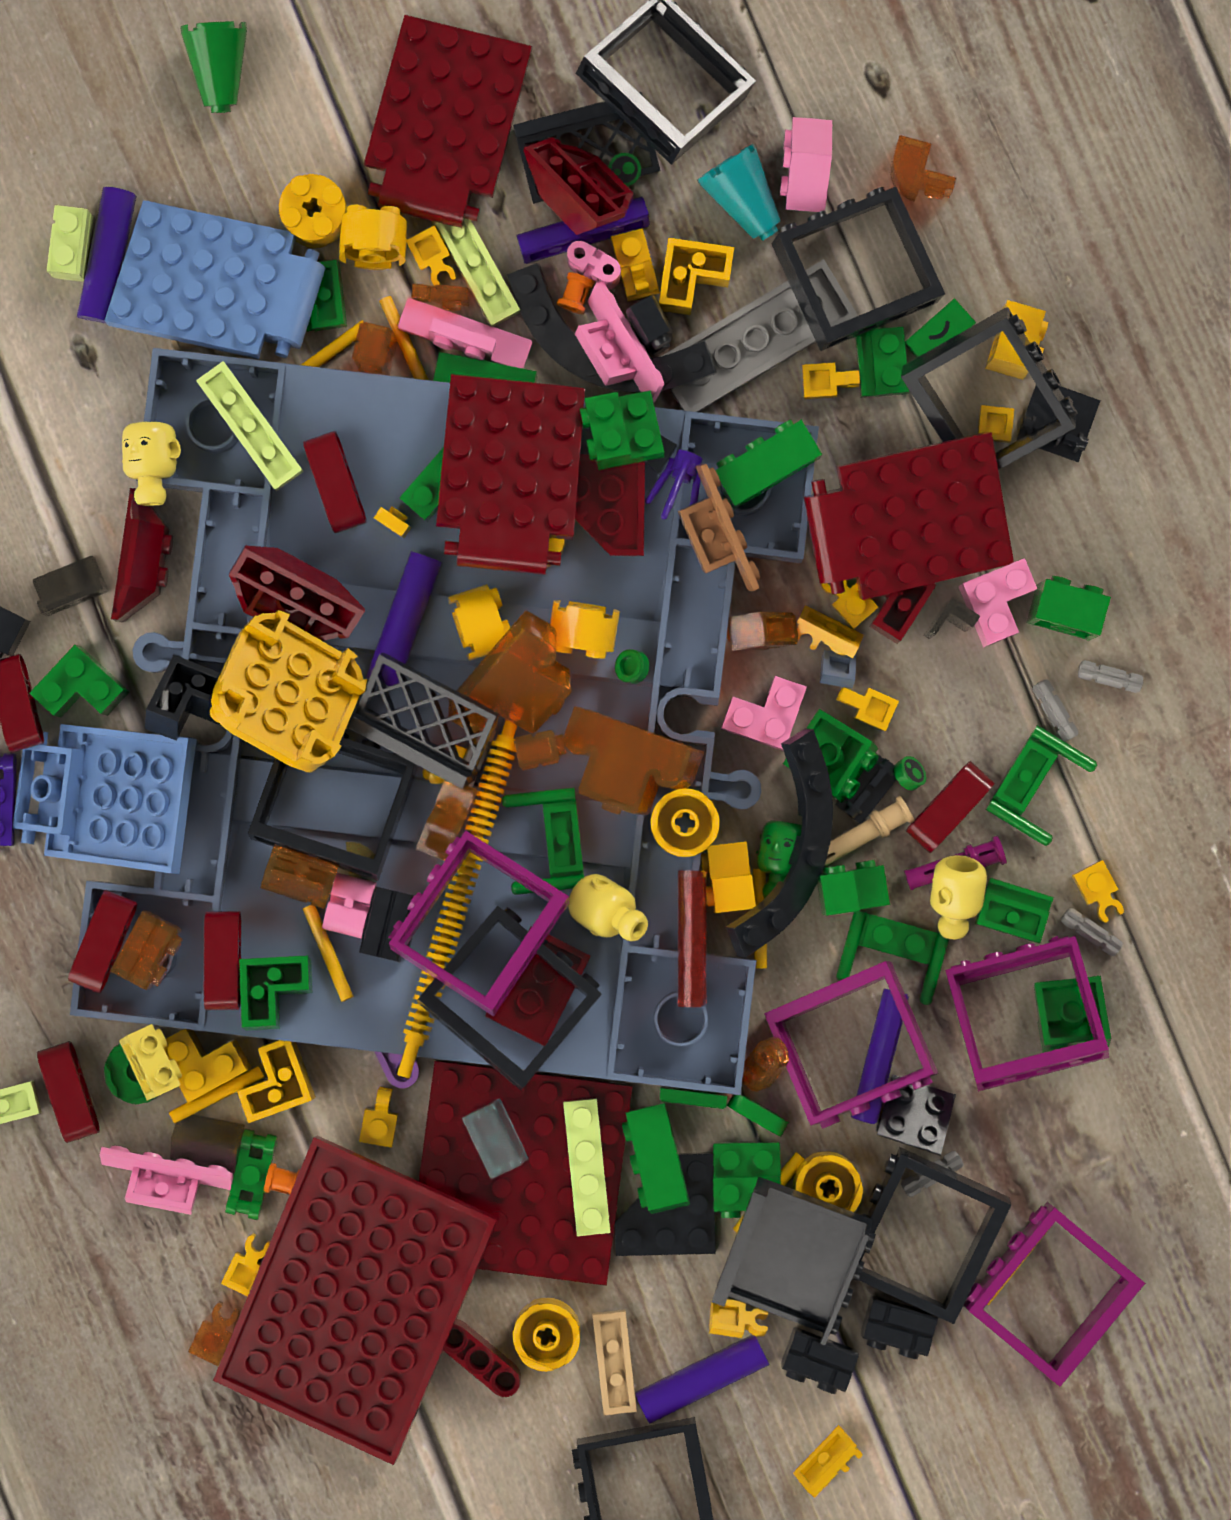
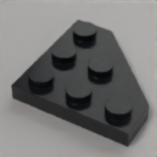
(677, 1230)

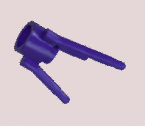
(683, 471)

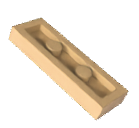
(614, 1362)

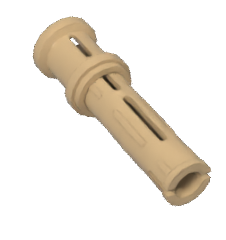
(878, 825)

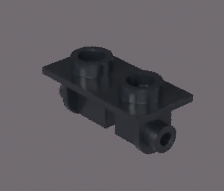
(871, 790)

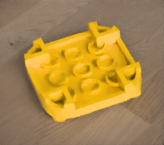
(287, 692)

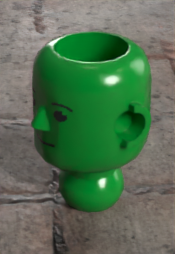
(775, 851)

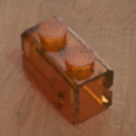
(374, 349)
(762, 631)
(539, 749)
(299, 876)
(147, 950)

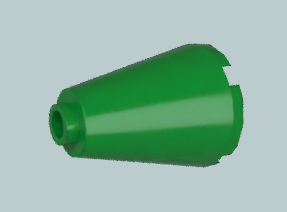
(216, 61)

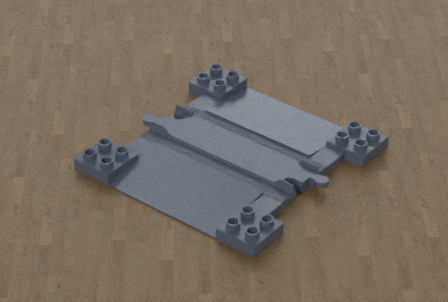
(666, 611)

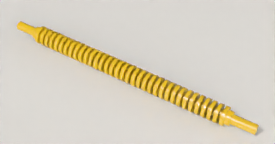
(504, 745)

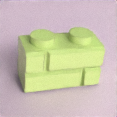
(70, 243)

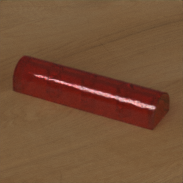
(692, 938)

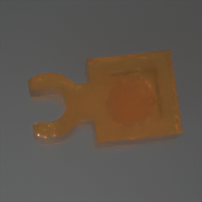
(449, 296)
(213, 1337)

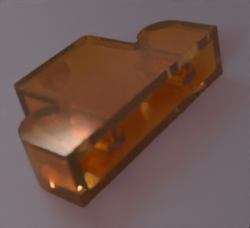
(519, 677)
(627, 761)

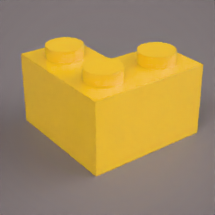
(690, 264)
(1002, 354)
(729, 877)
(200, 1070)
(286, 1082)

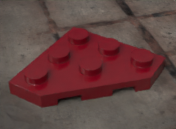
(612, 505)

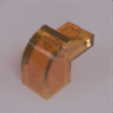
(909, 171)
(446, 819)

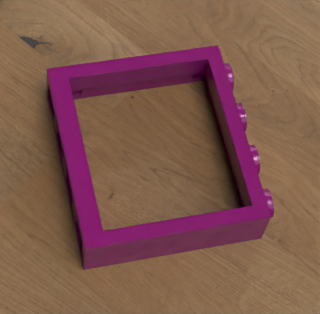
(438, 881)
(777, 1017)
(1040, 1064)
(1093, 1326)

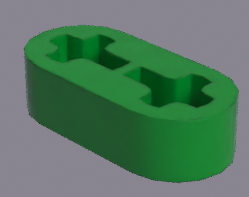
(758, 1114)

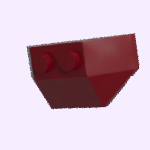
(577, 185)
(141, 560)
(274, 580)

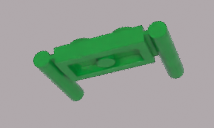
(1026, 777)
(561, 835)
(898, 940)

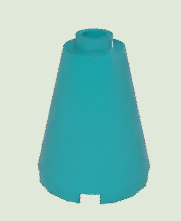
(743, 192)

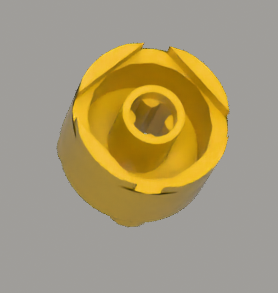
(304, 194)
(373, 237)
(478, 619)
(584, 628)
(672, 807)
(828, 1165)
(555, 1351)

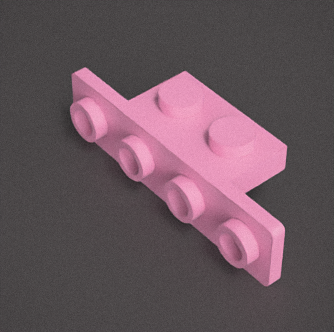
(464, 334)
(615, 347)
(162, 1181)

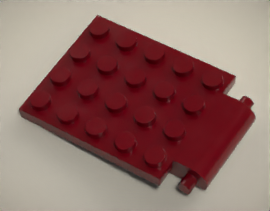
(445, 119)
(509, 471)
(911, 518)

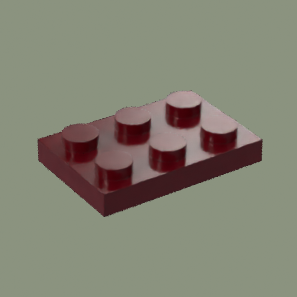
(540, 995)

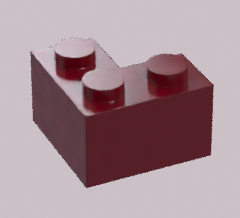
(900, 611)

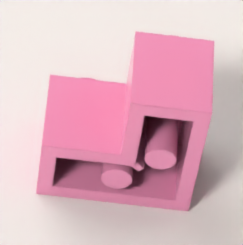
(809, 163)
(989, 598)
(770, 723)

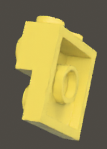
(149, 1061)

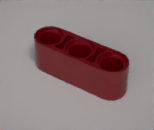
(335, 482)
(17, 707)
(950, 807)
(102, 941)
(221, 960)
(68, 1092)
(486, 1373)

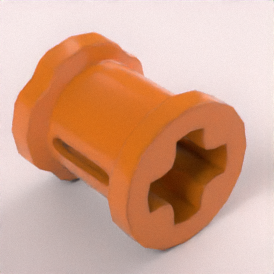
(575, 293)
(280, 1179)

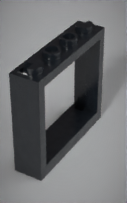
(634, 107)
(805, 294)
(1030, 354)
(365, 751)
(476, 1041)
(978, 1251)
(582, 1461)

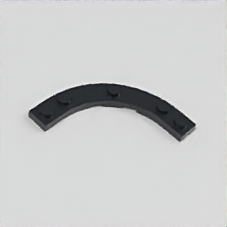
(563, 346)
(808, 854)

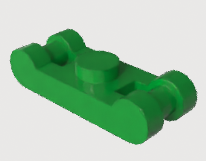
(251, 1174)

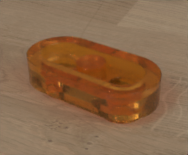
(765, 1064)

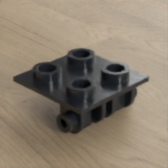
(1071, 443)
(917, 1118)

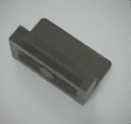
(69, 586)
(954, 613)
(207, 1141)

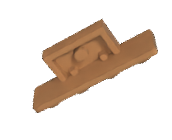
(713, 532)

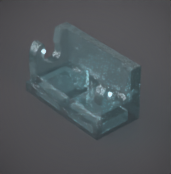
(495, 1138)

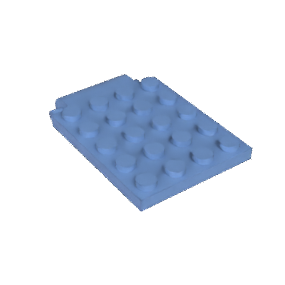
(214, 282)
(108, 797)

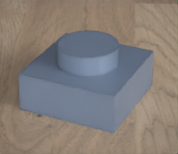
(837, 669)

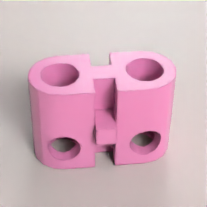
(593, 264)
(349, 905)

